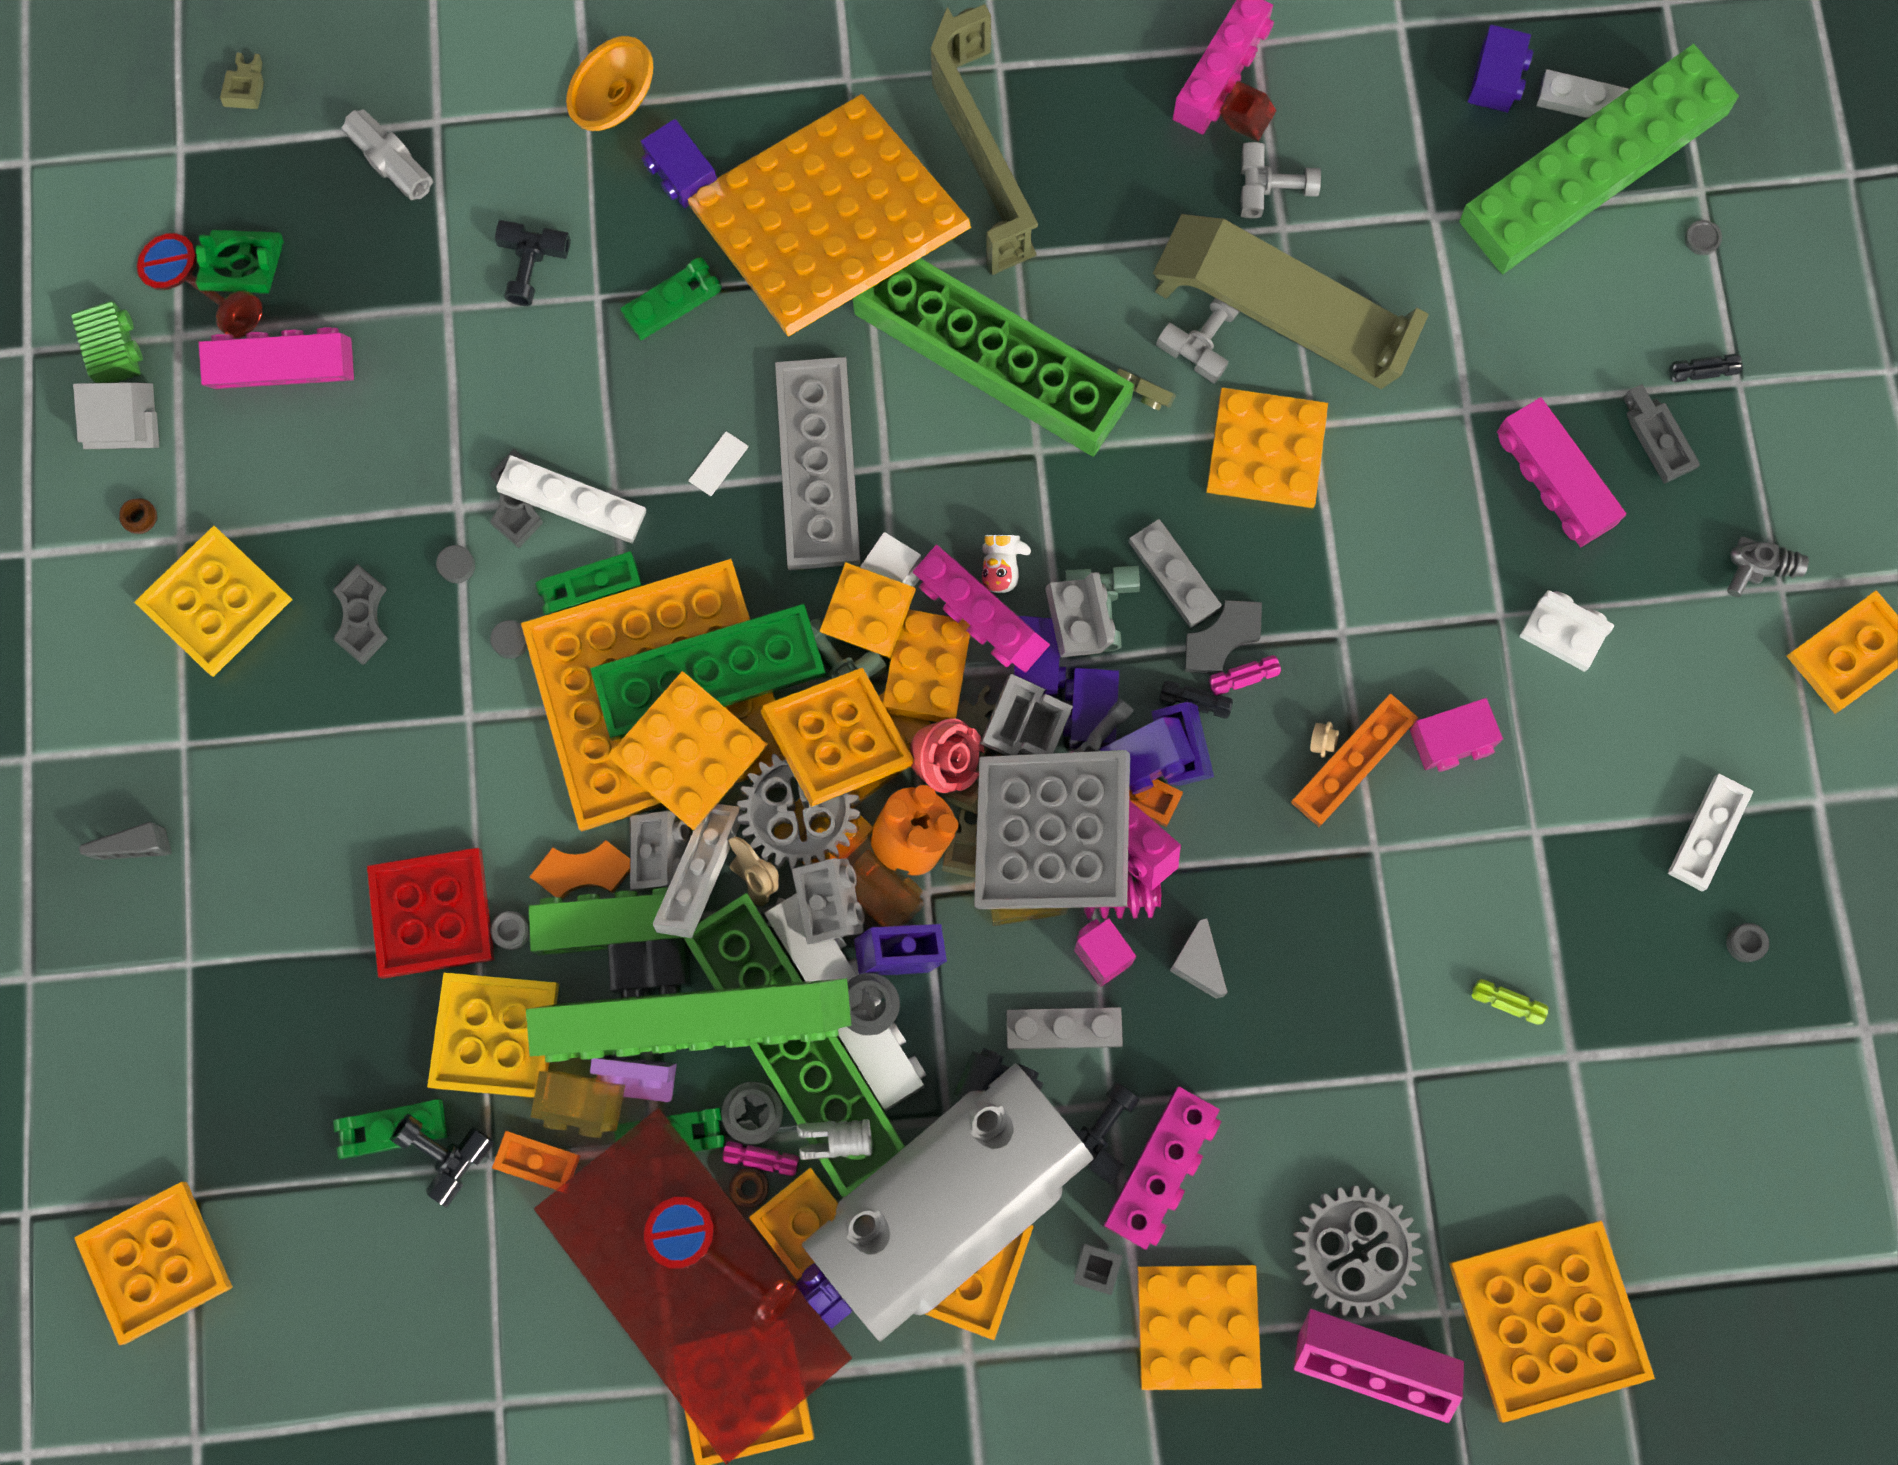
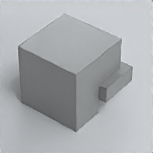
(116, 415)
(1025, 720)

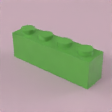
(594, 922)

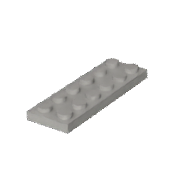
(817, 463)

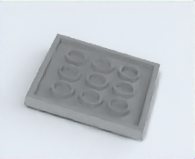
(1053, 830)

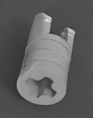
(843, 1138)

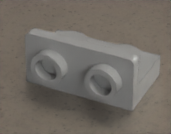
(1080, 616)
(656, 849)
(828, 900)

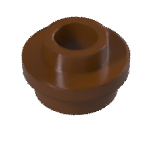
(131, 509)
(737, 1183)

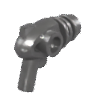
(1763, 560)

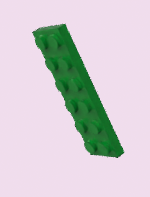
(726, 663)

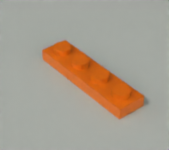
(1354, 760)

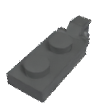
(1659, 435)

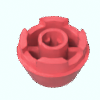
(946, 755)

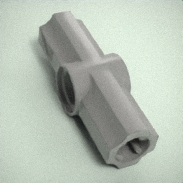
(387, 154)

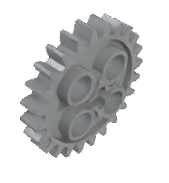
(765, 816)
(1375, 1284)

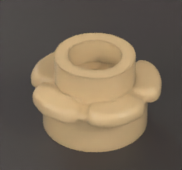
(1324, 739)

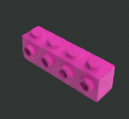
(1222, 63)
(276, 360)
(1560, 472)
(986, 614)
(1151, 850)
(1161, 1169)
(1379, 1366)

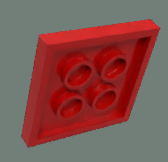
(430, 913)

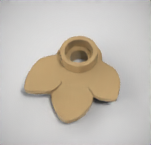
(759, 875)

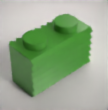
(107, 343)

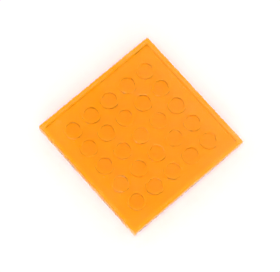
(827, 214)
(614, 628)

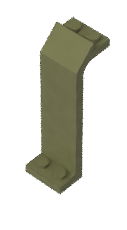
(955, 44)
(1288, 298)

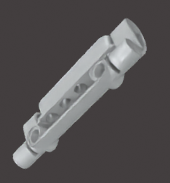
(948, 1202)

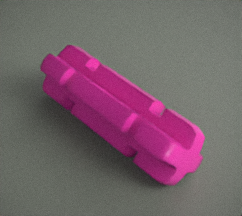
(1244, 675)
(760, 1158)

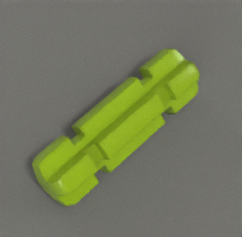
(1510, 1001)

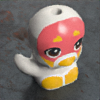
(1000, 565)

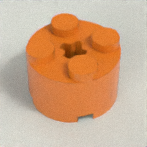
(913, 830)

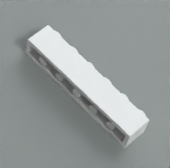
(877, 1056)

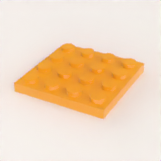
(1551, 1321)

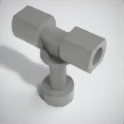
(1261, 180)
(1198, 344)

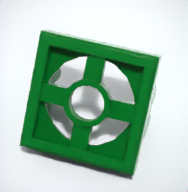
(240, 280)

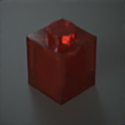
(1247, 110)

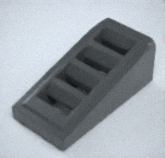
(135, 842)

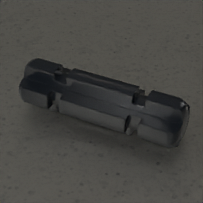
(1705, 368)
(1203, 699)

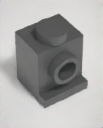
(1097, 1269)

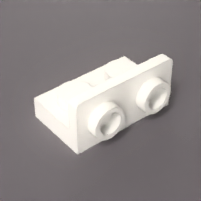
(1566, 629)

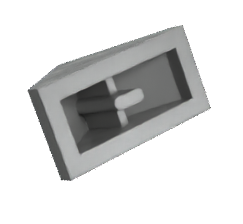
(1200, 963)

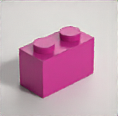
(1456, 735)
(1103, 950)

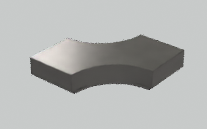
(514, 517)
(1236, 626)
(360, 627)

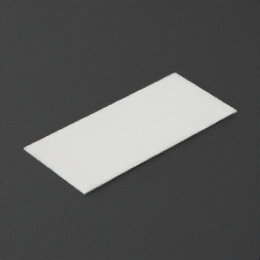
(718, 463)

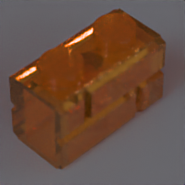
(884, 893)

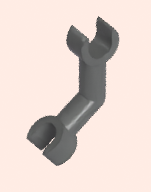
(1116, 715)

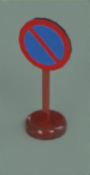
(171, 260)
(681, 1236)

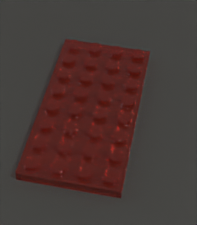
(695, 1318)

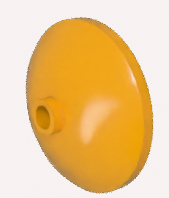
(610, 83)

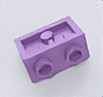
(641, 1077)

